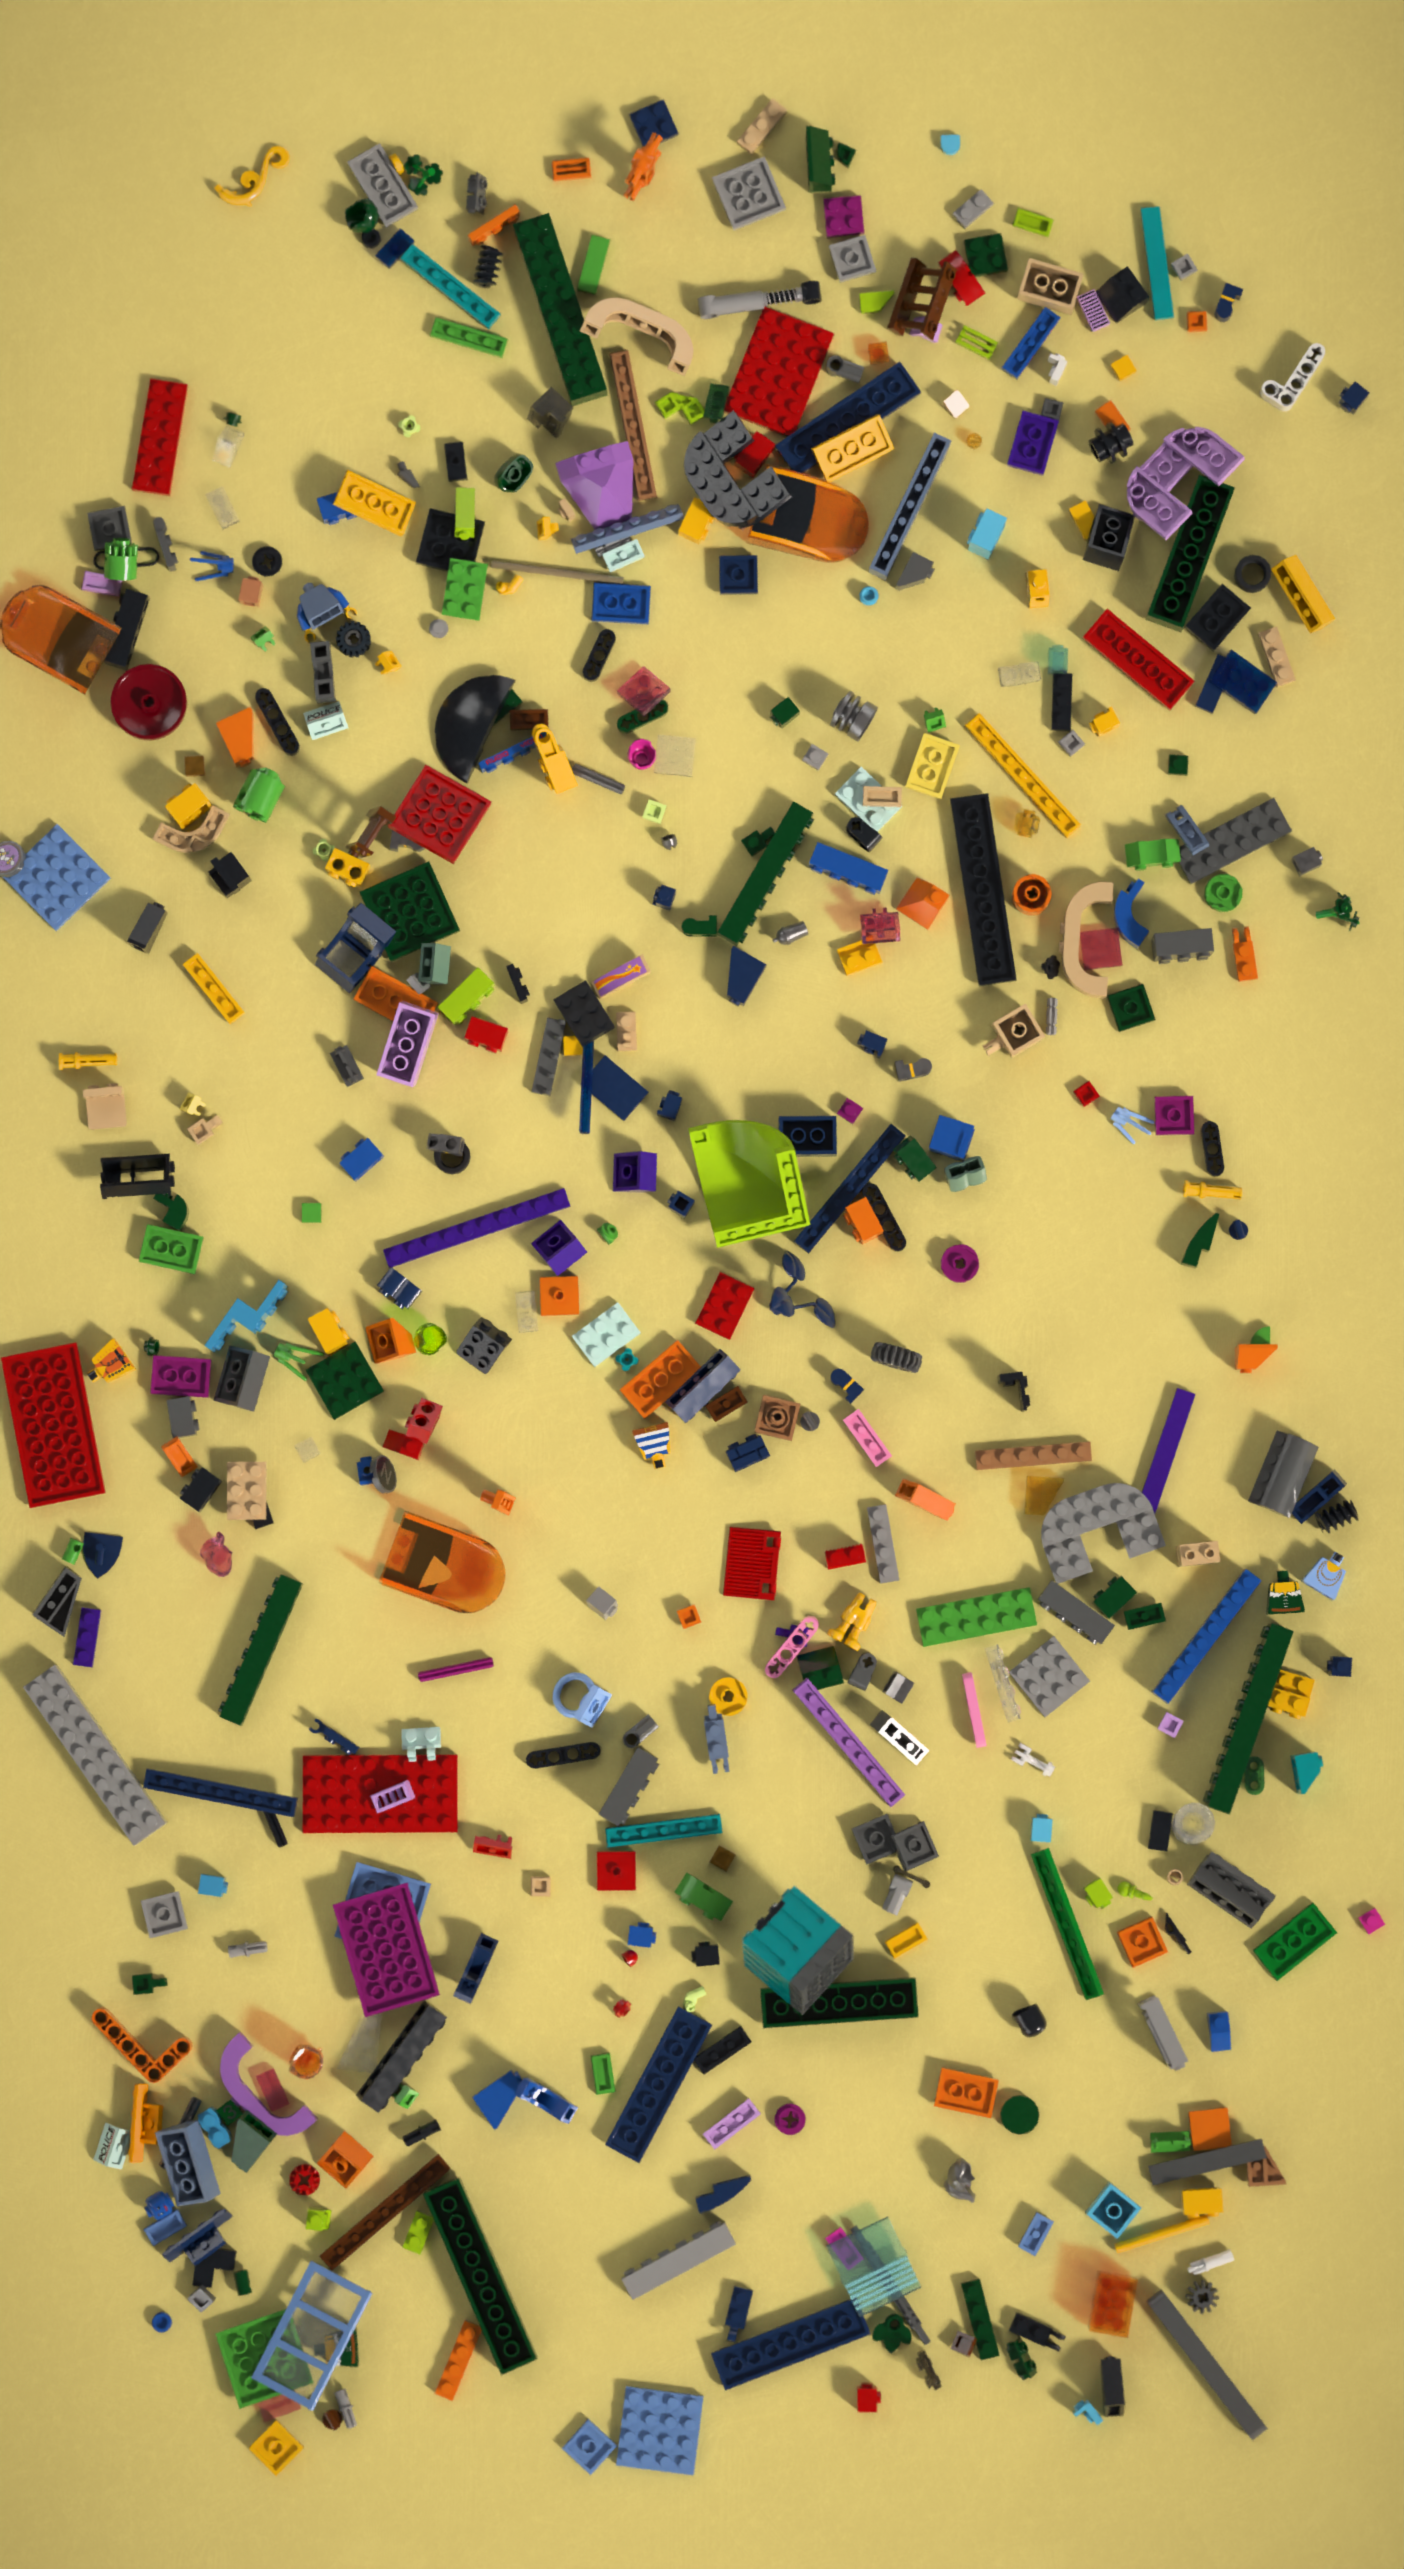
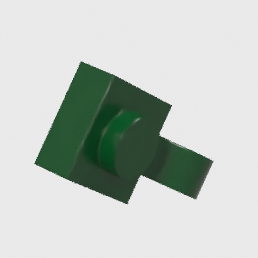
(756, 842)
(145, 1983)

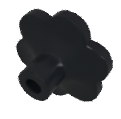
(1051, 967)

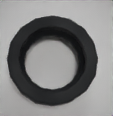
(1238, 573)
(453, 1170)

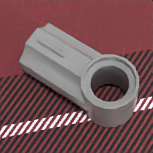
(898, 1891)

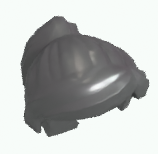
(959, 2181)

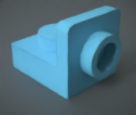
(1091, 2413)

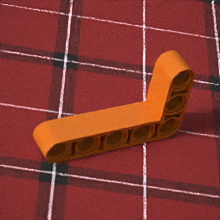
(137, 2049)

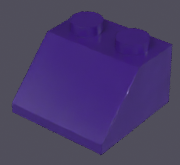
(634, 1172)
(559, 1247)

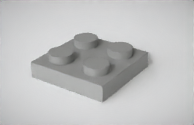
(852, 258)
(164, 1914)

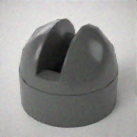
(669, 841)

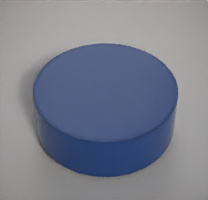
(162, 2322)

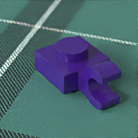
(797, 1639)

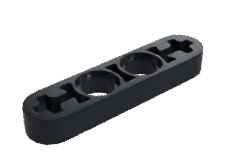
(278, 721)
(886, 1216)
(563, 1757)

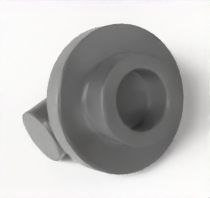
(810, 1421)

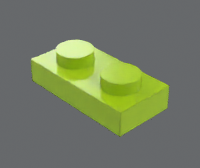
(418, 2232)

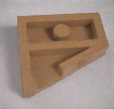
(1264, 2172)

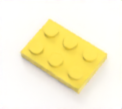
(932, 766)

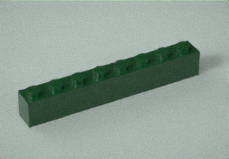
(765, 873)
(261, 1649)

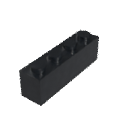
(130, 620)

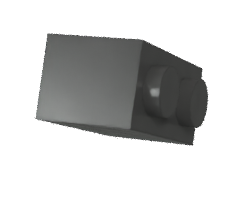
(182, 1417)

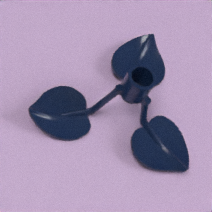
(782, 1303)

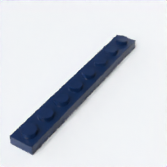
(849, 1188)
(220, 1792)

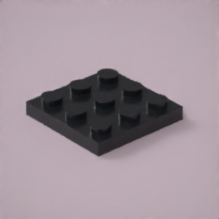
(441, 544)

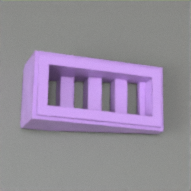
(407, 1790)

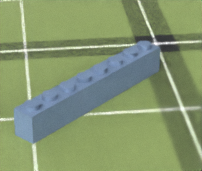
(909, 506)

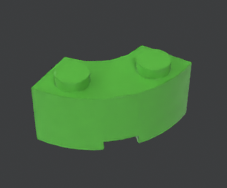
(1152, 853)
(703, 1896)

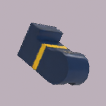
(1224, 307)
(847, 1383)

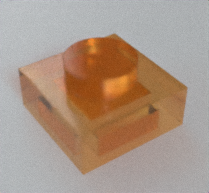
(878, 352)

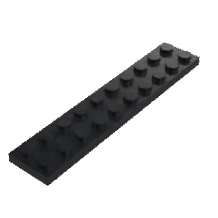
(983, 889)

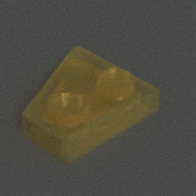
(1040, 1494)

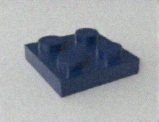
(653, 119)
(738, 575)

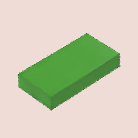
(603, 2073)

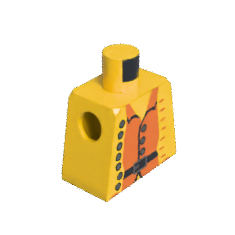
(110, 1363)

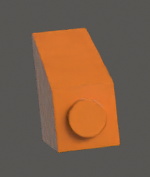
(239, 736)
(925, 1499)

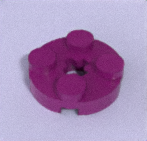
(970, 1261)

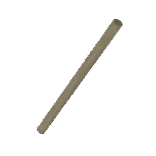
(557, 572)

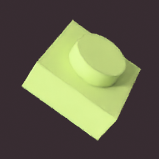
(654, 811)

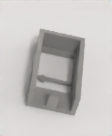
(1163, 2033)

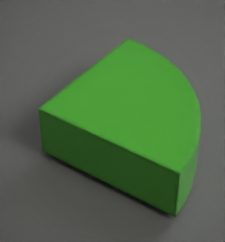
(1262, 1336)

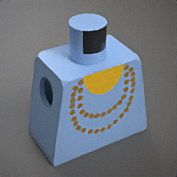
(1326, 1576)

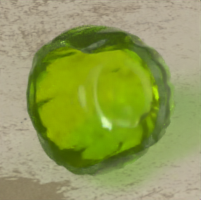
(429, 1339)

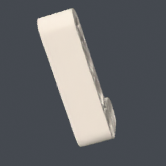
(1297, 376)

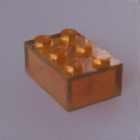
(1112, 2304)

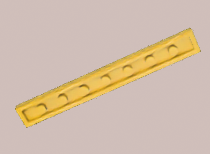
(1022, 775)

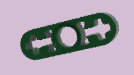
(632, 727)

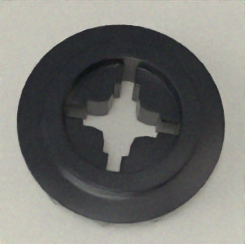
(271, 553)

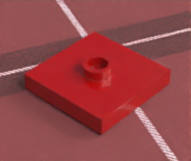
(616, 1871)

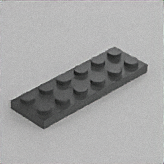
(1235, 840)

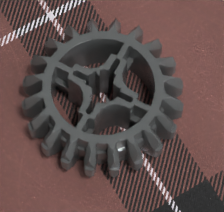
(896, 1357)

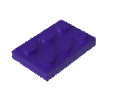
(1032, 443)

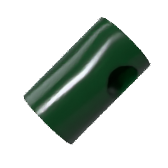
(242, 2282)

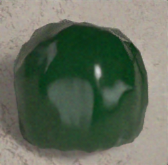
(362, 216)

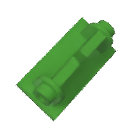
(1170, 2141)

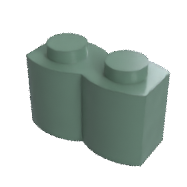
(965, 1174)

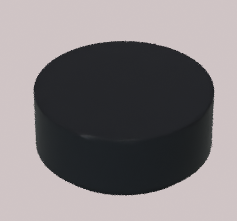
(371, 239)

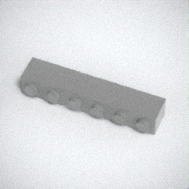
(678, 2260)

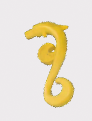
(248, 176)

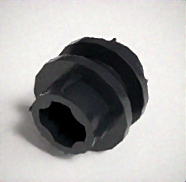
(1111, 442)

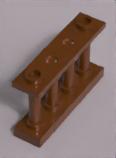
(911, 287)
(378, 818)

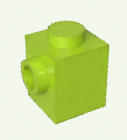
(1098, 1894)

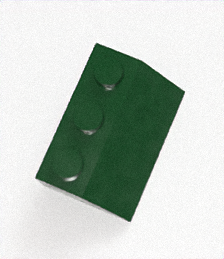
(819, 160)

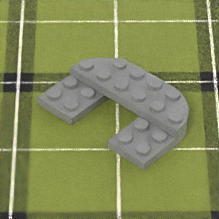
(1092, 1511)

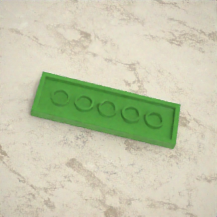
(976, 1617)

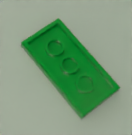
(1294, 1941)

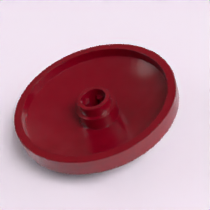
(148, 702)

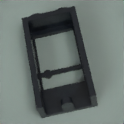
(114, 1166)

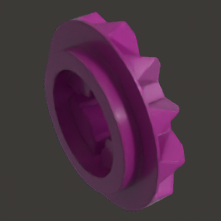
(782, 2124)

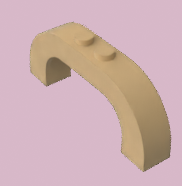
(645, 320)
(1083, 982)

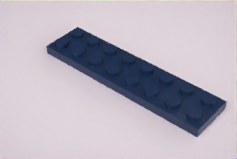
(879, 396)
(658, 2084)
(789, 2344)

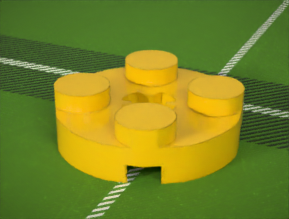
(718, 1691)

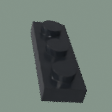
(1061, 702)

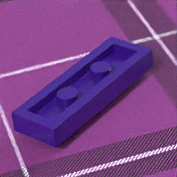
(87, 1637)

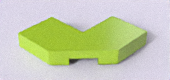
(674, 402)

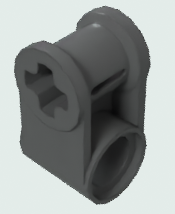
(862, 1675)

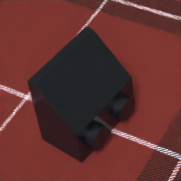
(1122, 294)

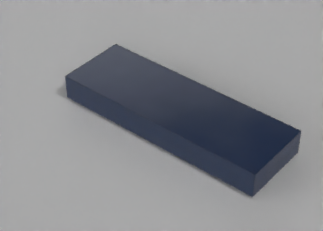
(1210, 693)

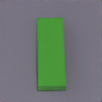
(593, 264)

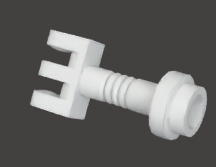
(1046, 1768)

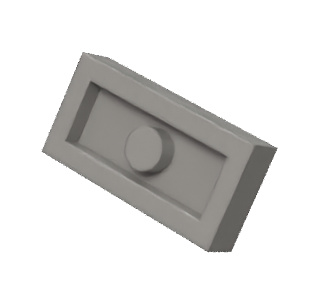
(972, 209)

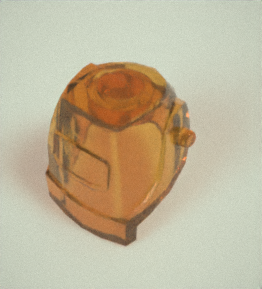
(306, 2061)

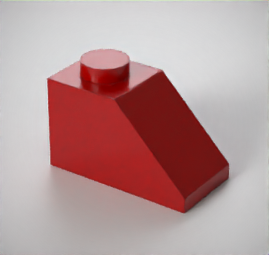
(403, 1445)

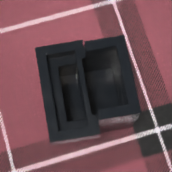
(229, 874)

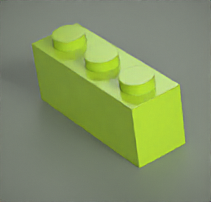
(467, 996)

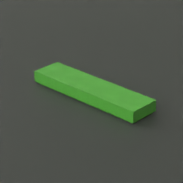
(468, 337)

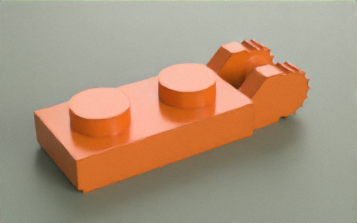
(1244, 956)

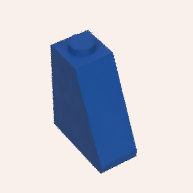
(498, 2097)

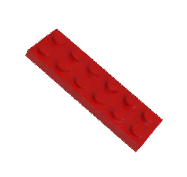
(160, 437)
(1138, 659)

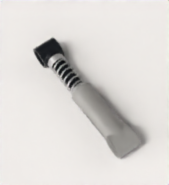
(713, 306)

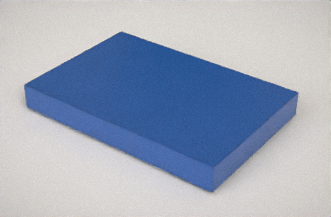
(621, 603)

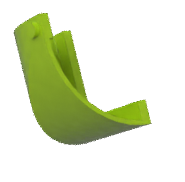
(748, 1180)

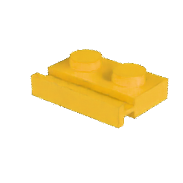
(858, 957)

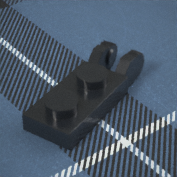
(1034, 2331)

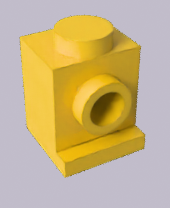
(1104, 722)

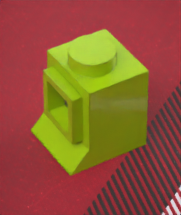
(318, 2219)

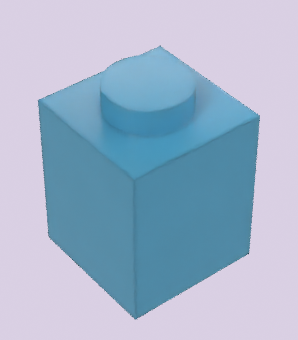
(212, 1885)

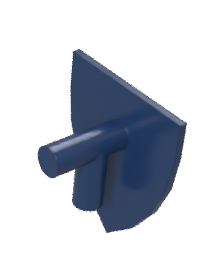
(101, 1552)

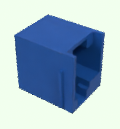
(951, 1138)

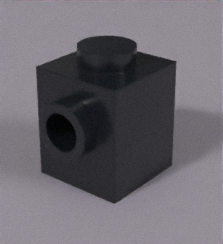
(705, 1954)

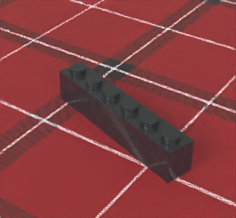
(401, 2056)

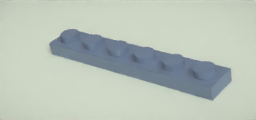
(627, 528)

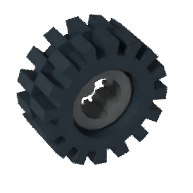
(345, 644)

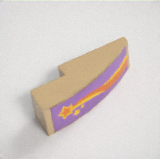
(621, 976)

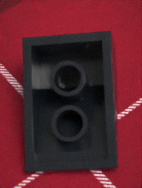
(1109, 537)

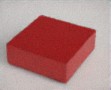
(1086, 1093)

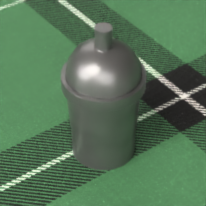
(791, 932)

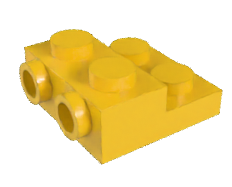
(1291, 1694)

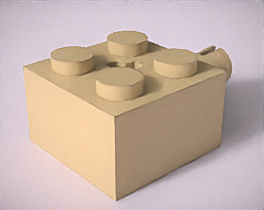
(1012, 1042)

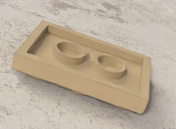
(246, 1490)

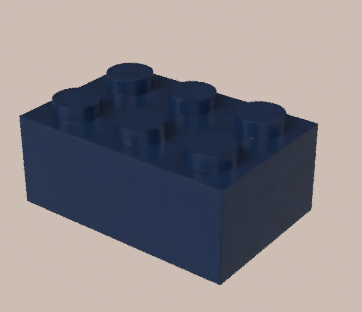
(811, 1134)

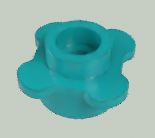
(627, 1364)

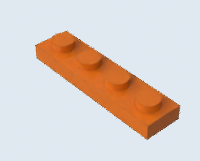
(458, 2360)

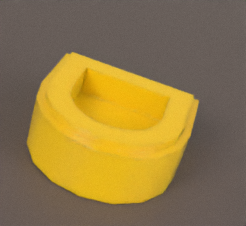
(397, 164)

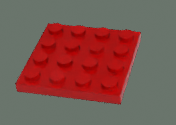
(439, 814)

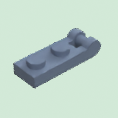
(1187, 830)

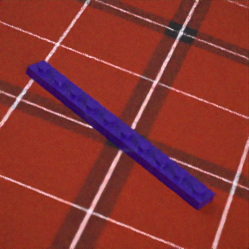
(476, 1228)

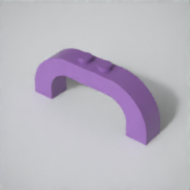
(248, 2100)

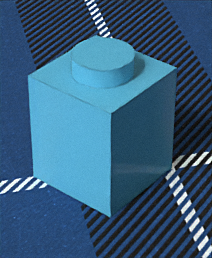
(1041, 1828)

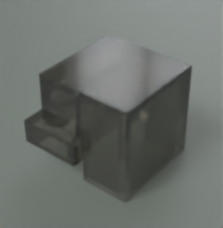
(551, 412)

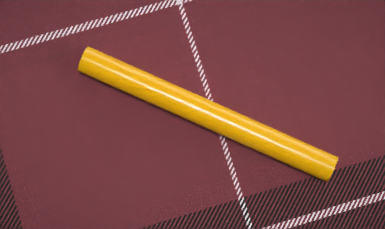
(1162, 2233)

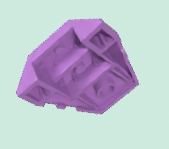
(601, 483)

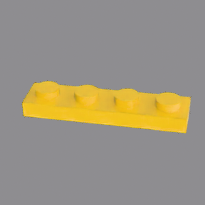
(213, 988)

